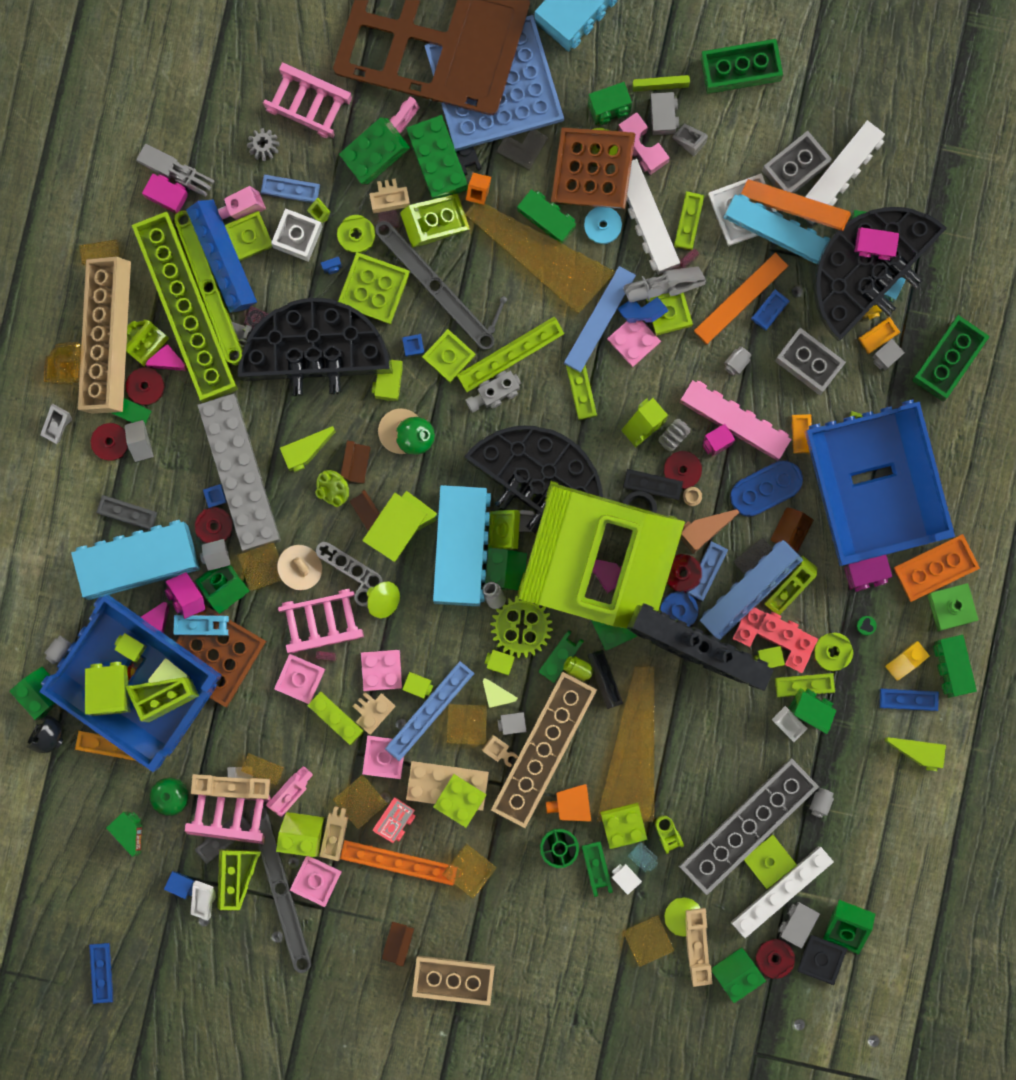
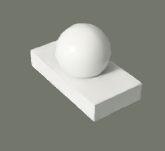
(789, 724)
(202, 899)

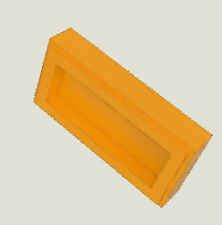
(878, 335)
(799, 426)

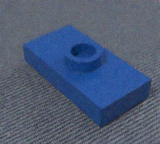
(770, 310)

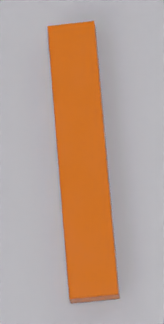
(796, 205)
(741, 298)
(394, 862)

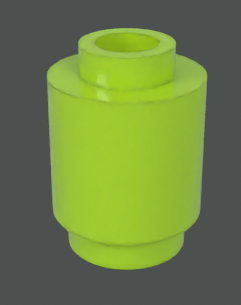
(578, 668)

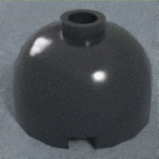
(46, 735)

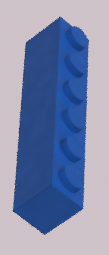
(221, 255)

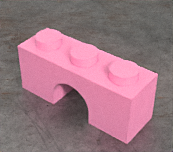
(650, 157)

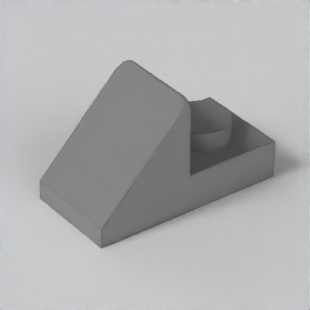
(55, 423)

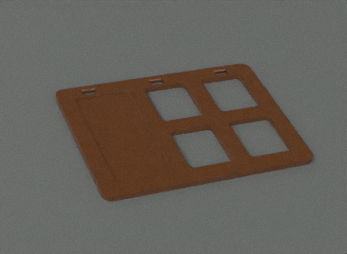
(473, 55)

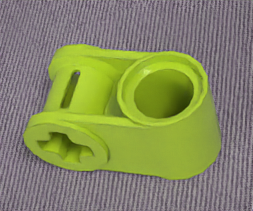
(668, 835)

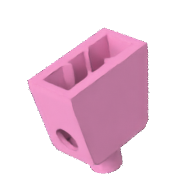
(242, 204)

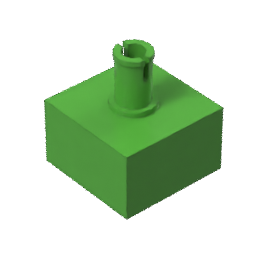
(952, 607)

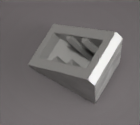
(690, 139)
(138, 441)

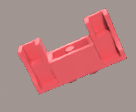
(779, 633)

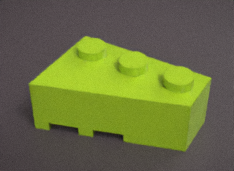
(645, 422)
(161, 697)
(234, 876)

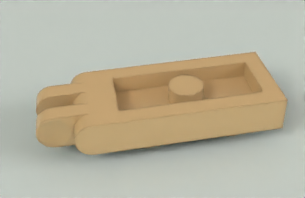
(334, 835)

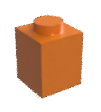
(478, 188)

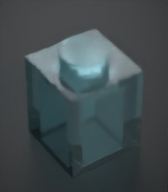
(643, 857)

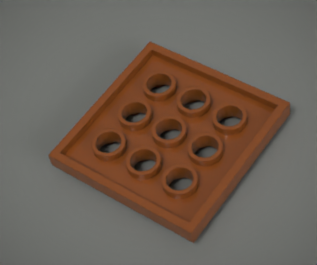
(603, 159)
(226, 651)

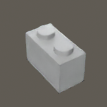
(663, 113)
(798, 924)

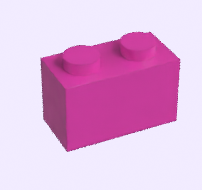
(165, 193)
(876, 243)
(718, 440)
(184, 595)

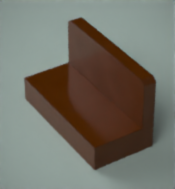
(355, 462)
(365, 509)
(792, 528)
(398, 943)

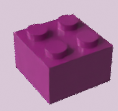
(868, 572)

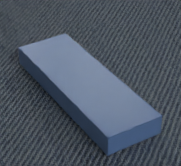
(290, 189)
(710, 565)

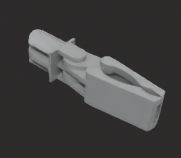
(170, 168)
(671, 282)

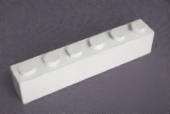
(847, 165)
(649, 222)
(782, 892)

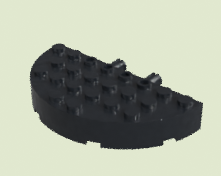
(852, 284)
(311, 342)
(527, 460)
(698, 648)

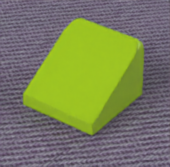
(319, 211)

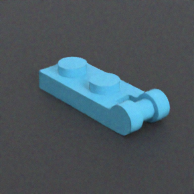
(200, 625)

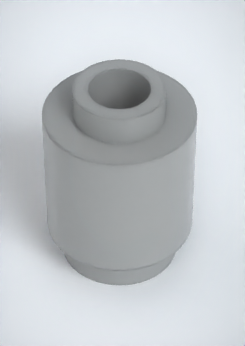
(737, 361)
(494, 595)
(57, 650)
(821, 803)

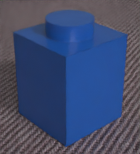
(179, 885)

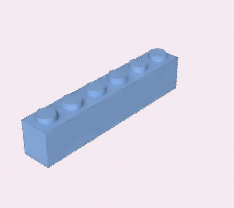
(751, 589)

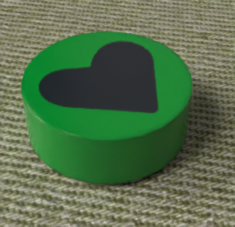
(866, 625)

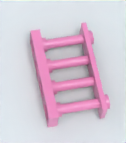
(308, 81)
(333, 637)
(234, 833)

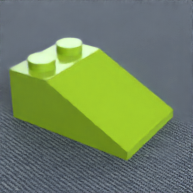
(434, 220)

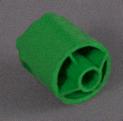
(562, 857)

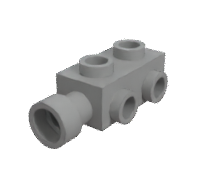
(500, 391)

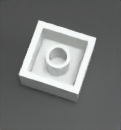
(297, 235)

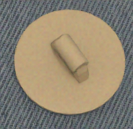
(388, 427)
(299, 567)

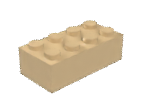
(430, 780)
(453, 980)

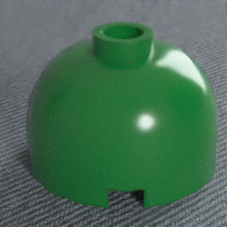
(415, 435)
(169, 796)

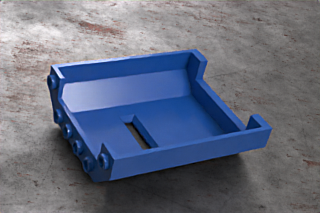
(888, 510)
(143, 741)

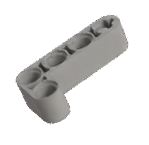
(348, 568)

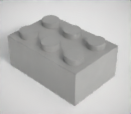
(797, 164)
(810, 361)

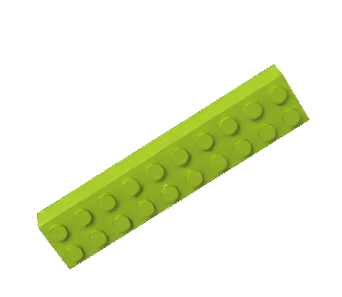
(184, 307)

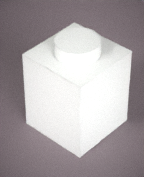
(625, 878)

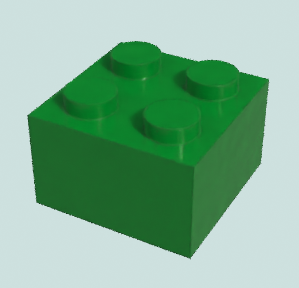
(609, 104)

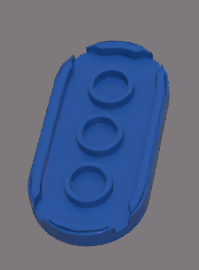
(766, 488)

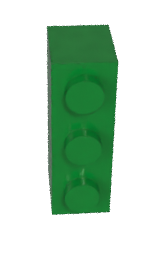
(546, 216)

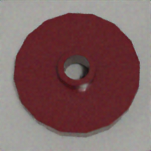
(151, 393)
(116, 449)
(686, 460)
(207, 518)
(693, 577)
(785, 958)

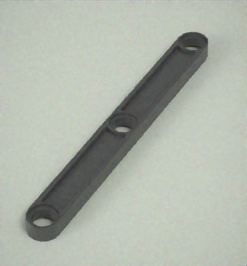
(425, 276)
(284, 902)

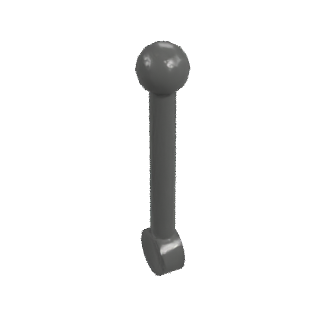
(503, 300)

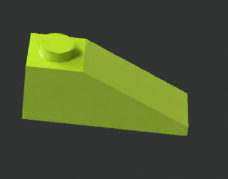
(304, 450)
(791, 586)
(923, 753)

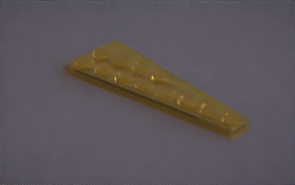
(558, 267)
(632, 762)

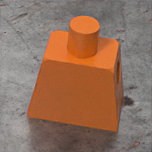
(571, 804)

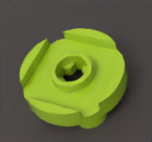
(347, 227)
(836, 662)

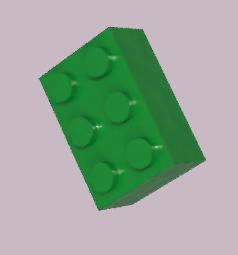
(374, 150)
(954, 666)

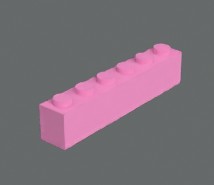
(739, 422)

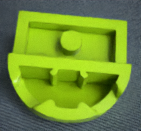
(144, 340)

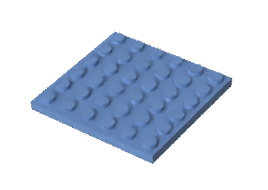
(526, 101)

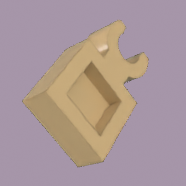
(498, 749)

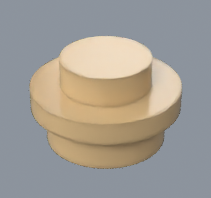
(692, 496)

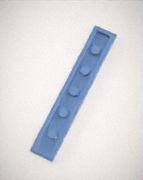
(599, 320)
(429, 711)

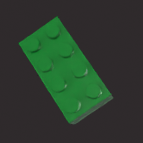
(741, 66)
(437, 158)
(950, 358)

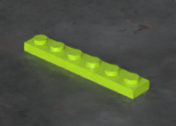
(510, 354)

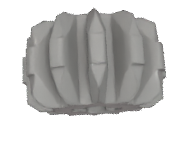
(268, 148)
(674, 435)

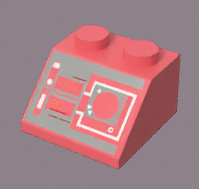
(394, 820)

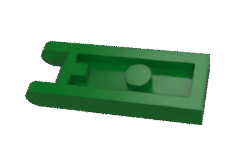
(554, 664)
(596, 867)

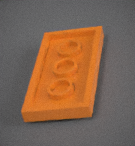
(936, 568)

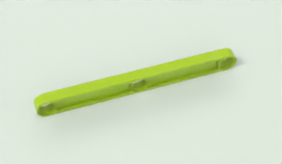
(213, 300)

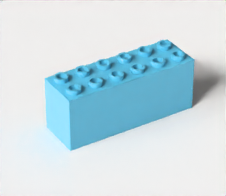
(570, 19)
(461, 545)
(135, 560)

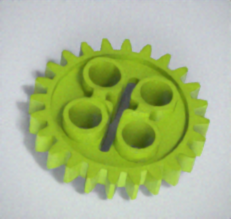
(539, 628)

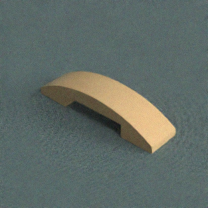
(230, 787)
(697, 947)

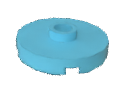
(600, 234)

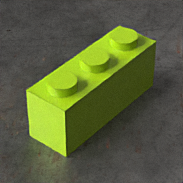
(336, 718)

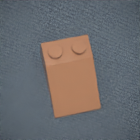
(702, 530)

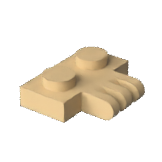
(389, 197)
(373, 712)

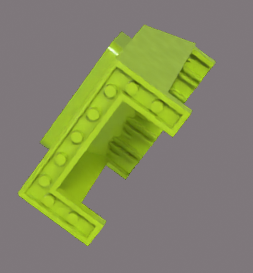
(569, 546)

